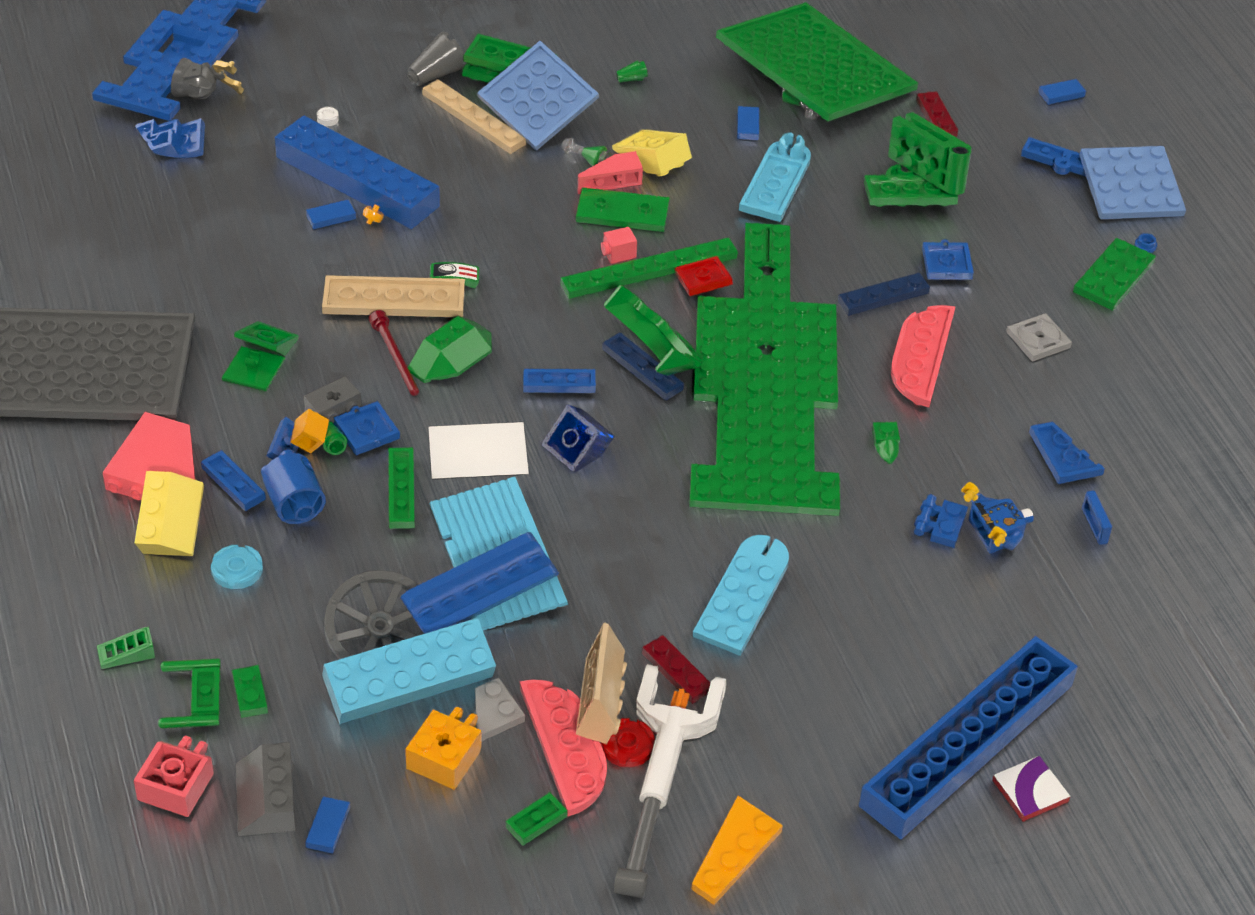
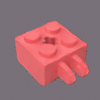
(174, 776)

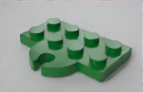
(904, 189)

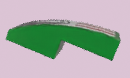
(456, 271)

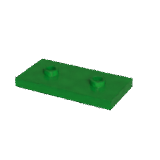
(622, 209)

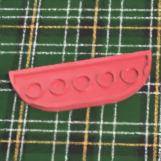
(921, 353)
(574, 761)

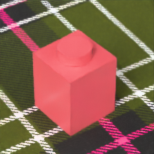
(619, 245)

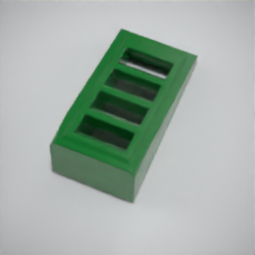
(138, 639)

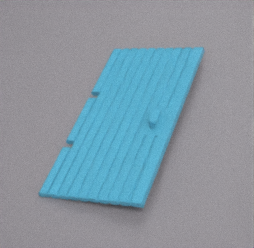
(484, 521)

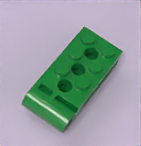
(490, 57)
(930, 152)

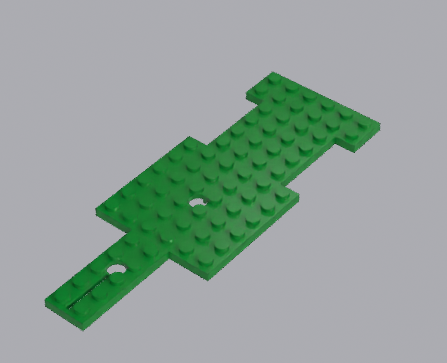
(766, 399)

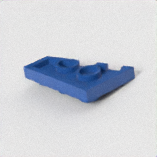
(1062, 456)

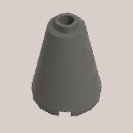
(436, 61)

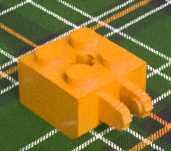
(444, 747)

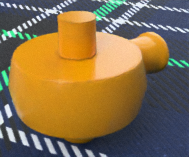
(373, 214)

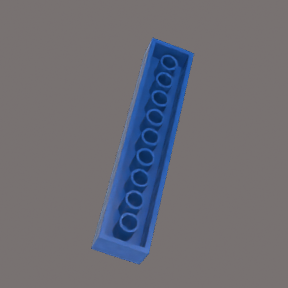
(967, 737)

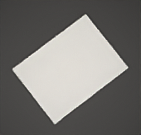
(478, 450)

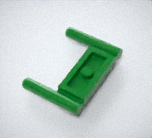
(205, 693)

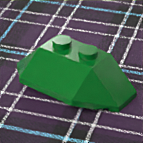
(451, 350)

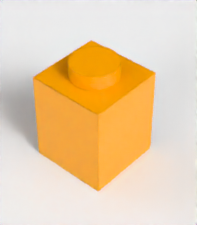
(309, 431)

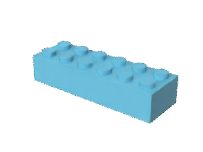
(408, 670)

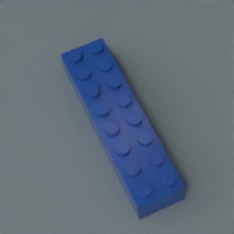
(357, 171)

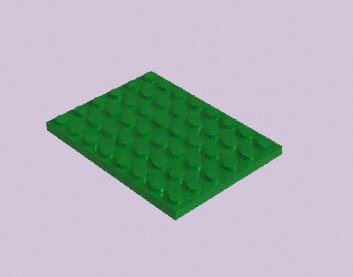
(817, 61)

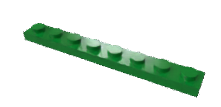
(644, 268)

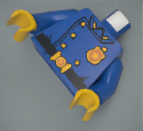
(996, 520)

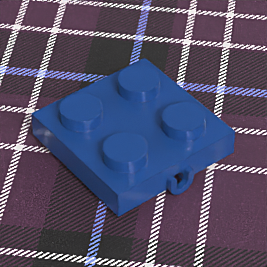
(947, 261)
(367, 427)

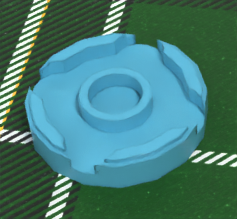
(236, 567)

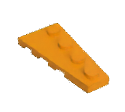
(736, 847)

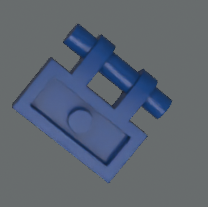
(948, 524)

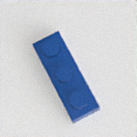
(559, 381)
(233, 480)

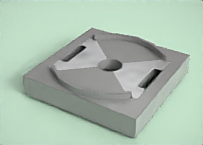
(1051, 340)

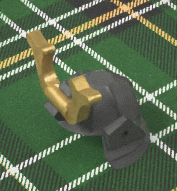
(200, 80)

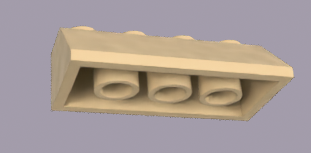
(602, 688)

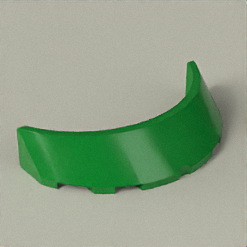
(665, 342)

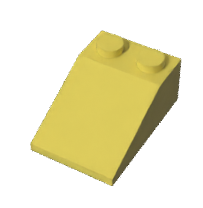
(657, 150)

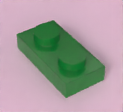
(249, 691)
(536, 818)

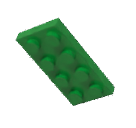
(1114, 274)

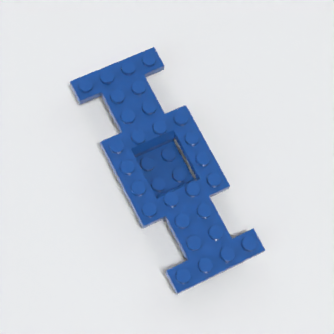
(197, 36)

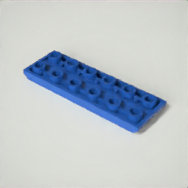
(479, 584)

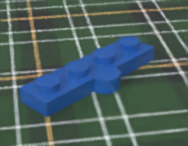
(1061, 159)

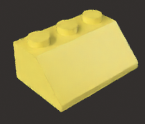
(169, 514)

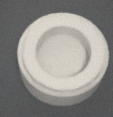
(328, 116)

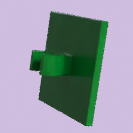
(253, 368)

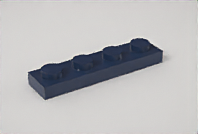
(883, 294)
(642, 366)

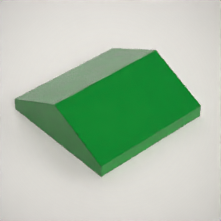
(267, 337)

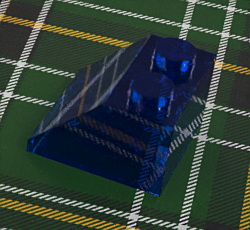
(577, 438)

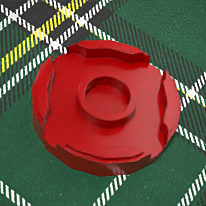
(630, 745)

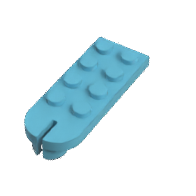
(777, 178)
(743, 594)

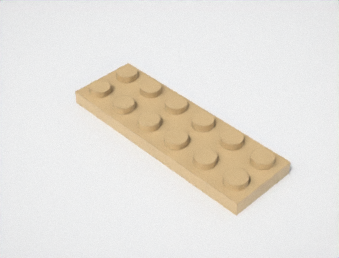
(393, 295)

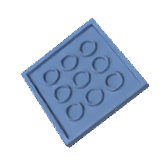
(538, 95)
(1132, 182)

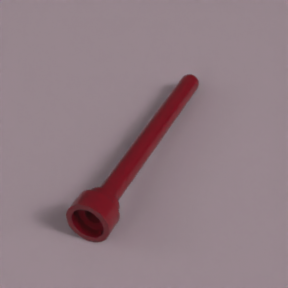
(380, 322)

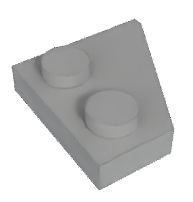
(496, 709)

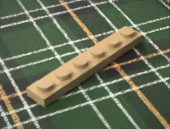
(474, 116)

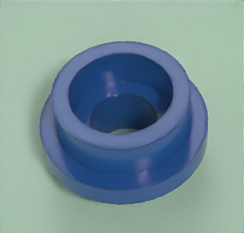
(1146, 242)

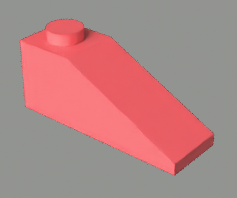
(613, 173)

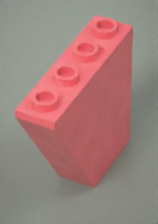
(151, 446)

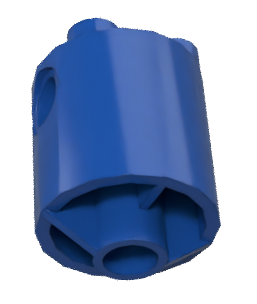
(293, 487)

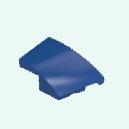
(174, 138)

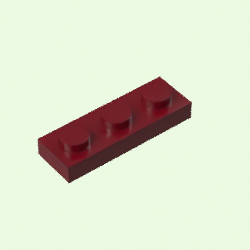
(936, 112)
(676, 668)

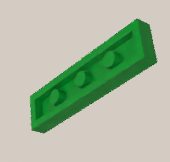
(401, 488)

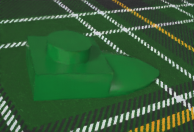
(886, 440)

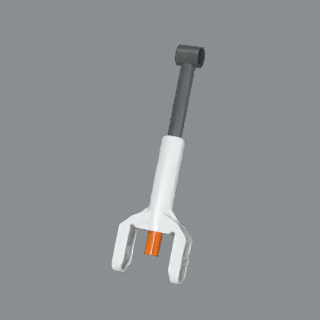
(672, 726)

